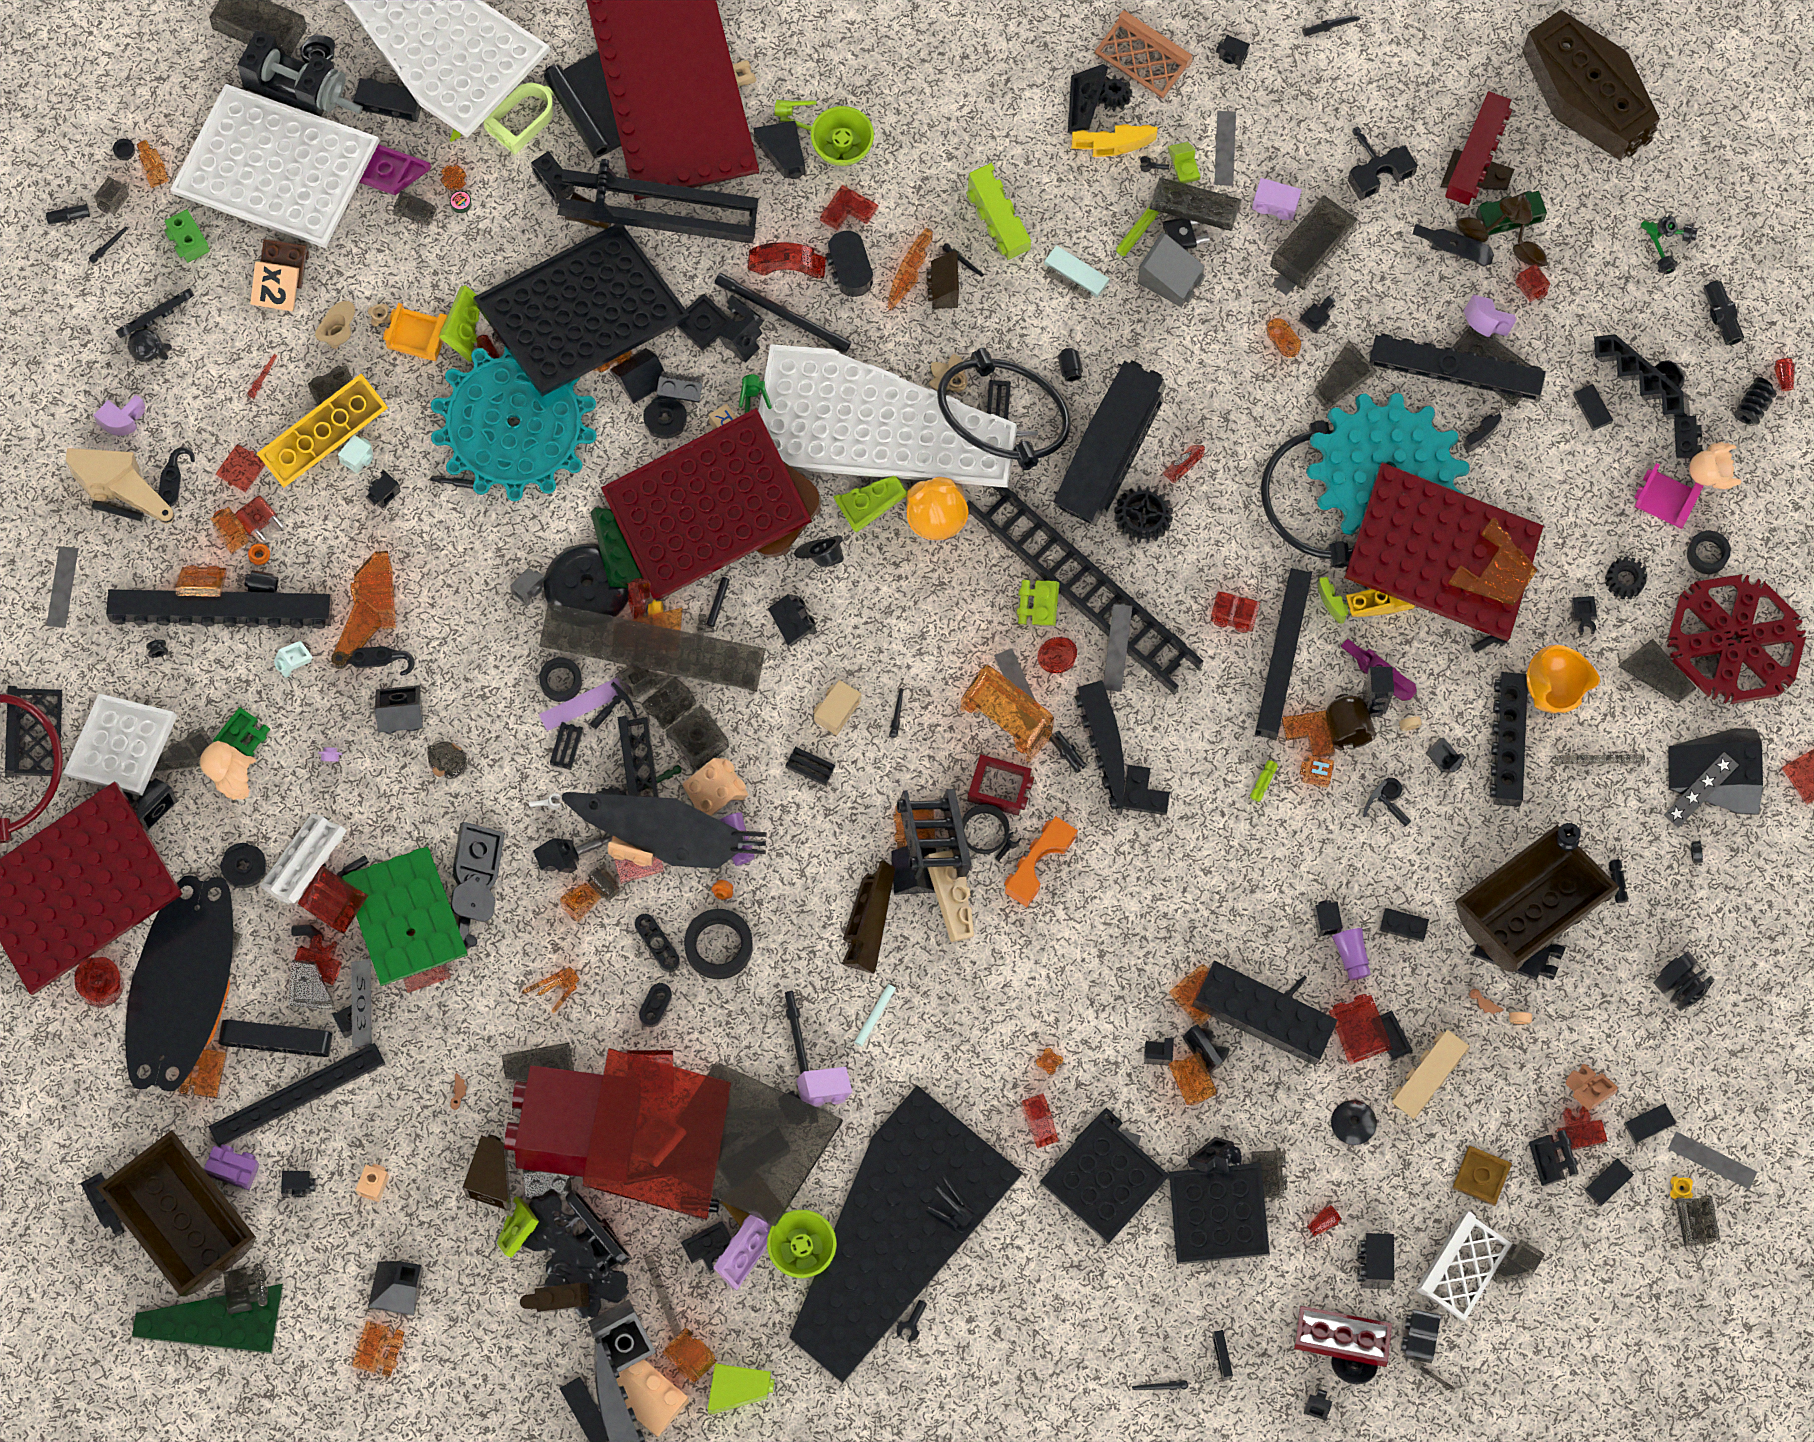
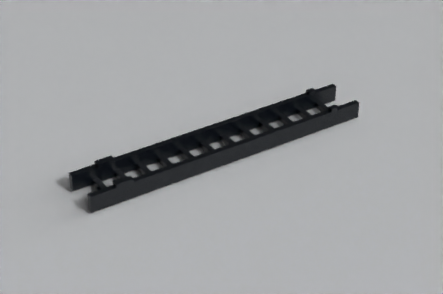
(1103, 580)

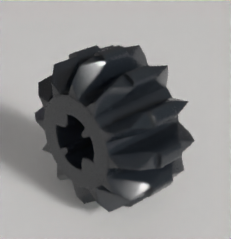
(1122, 94)

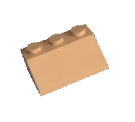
(651, 1396)

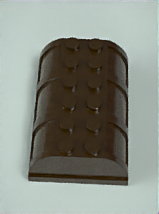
(1533, 900)
(178, 1215)

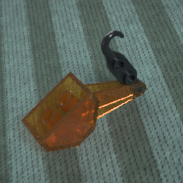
(371, 610)

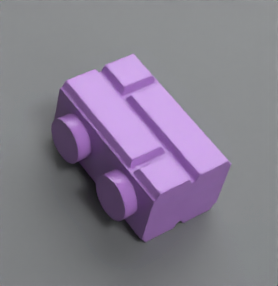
(232, 1167)

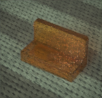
(1193, 1079)

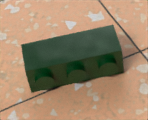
(1490, 212)

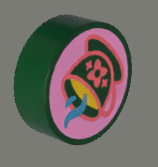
(460, 202)

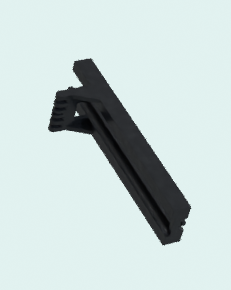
(608, 181)

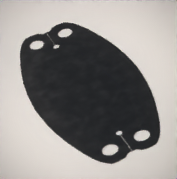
(179, 984)

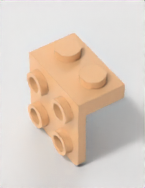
(715, 786)

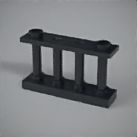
(952, 822)

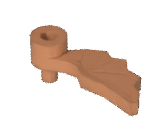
(1485, 1004)

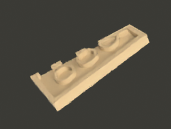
(952, 899)

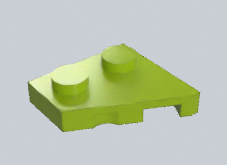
(517, 1228)

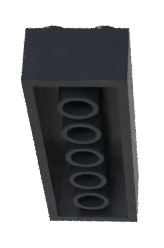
(1264, 1013)

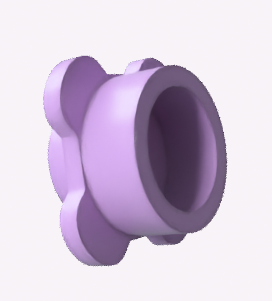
(330, 754)

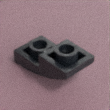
(1486, 430)

